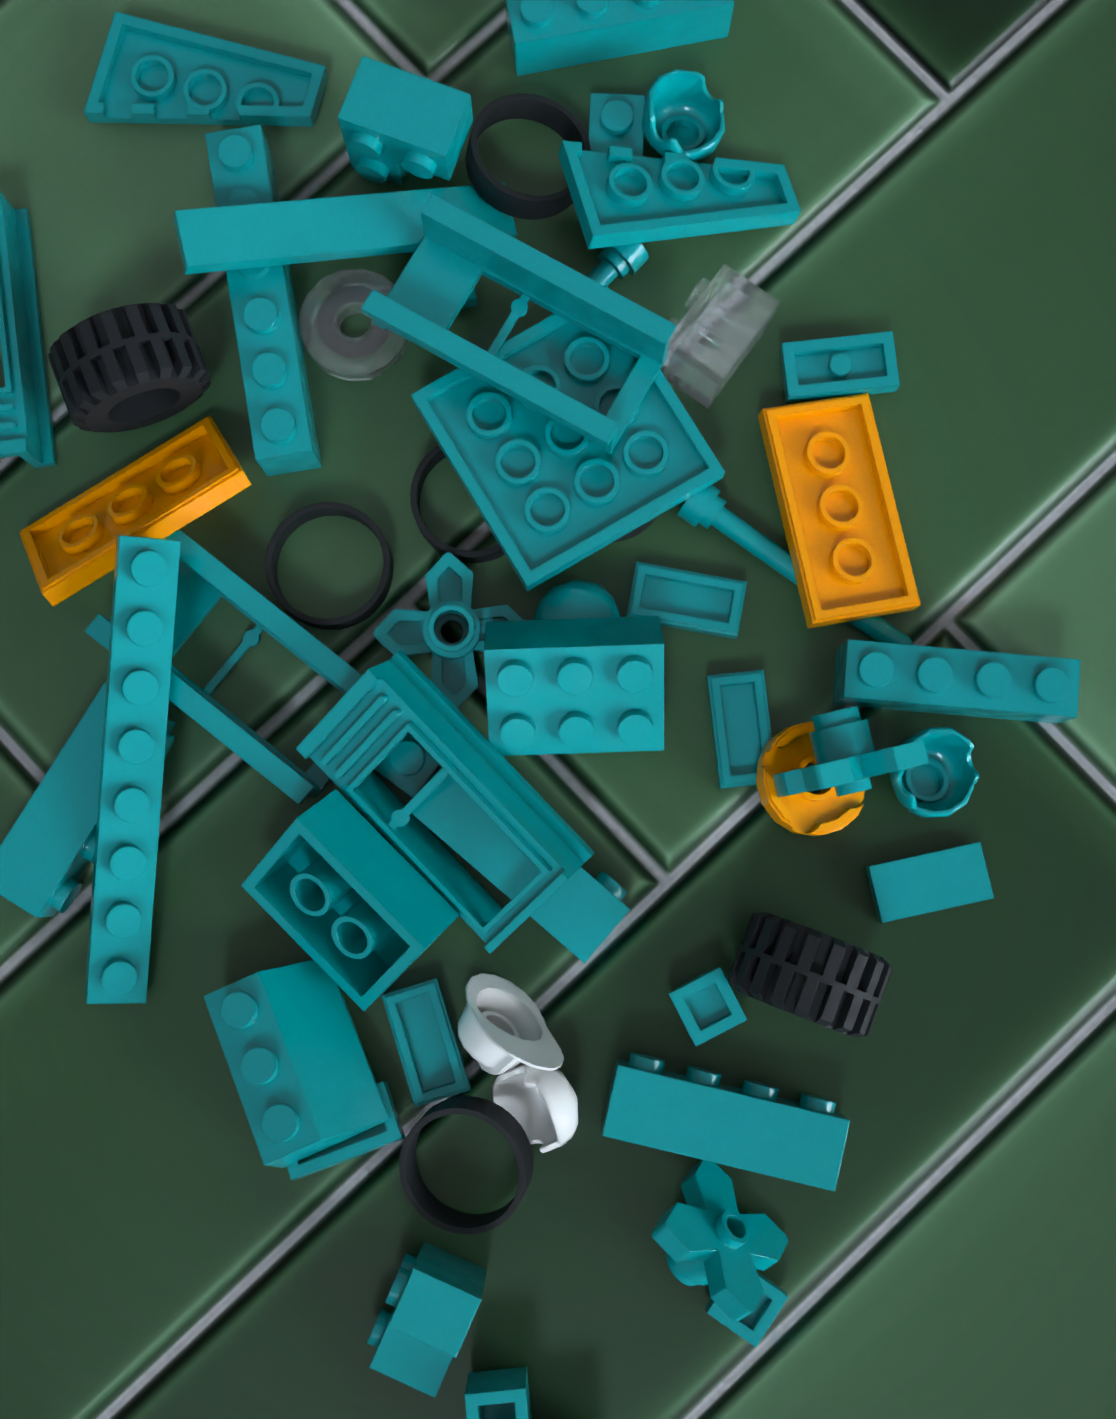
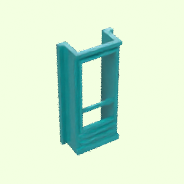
(445, 272)
(25, 399)
(199, 589)
(372, 721)

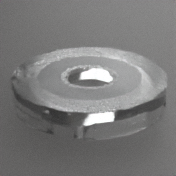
(321, 323)

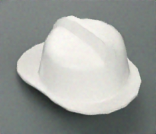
(505, 1027)

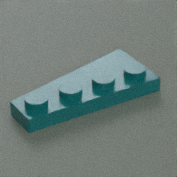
(657, 199)

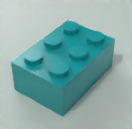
(575, 685)
(349, 898)

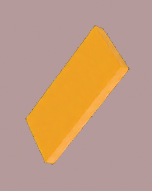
(142, 500)
(838, 510)

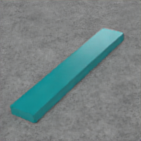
(316, 228)

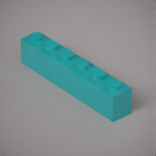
(265, 316)

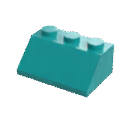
(295, 1061)

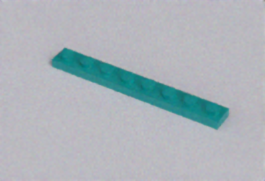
(131, 769)

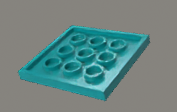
(546, 486)

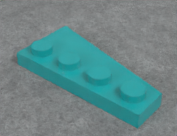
(187, 77)

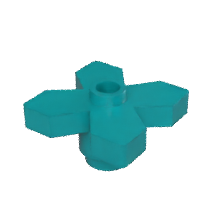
(419, 632)
(846, 757)
(716, 1244)

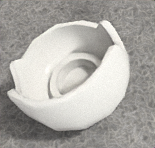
(540, 1103)

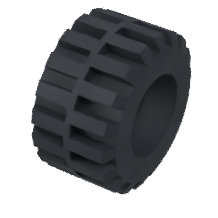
(129, 367)
(810, 974)

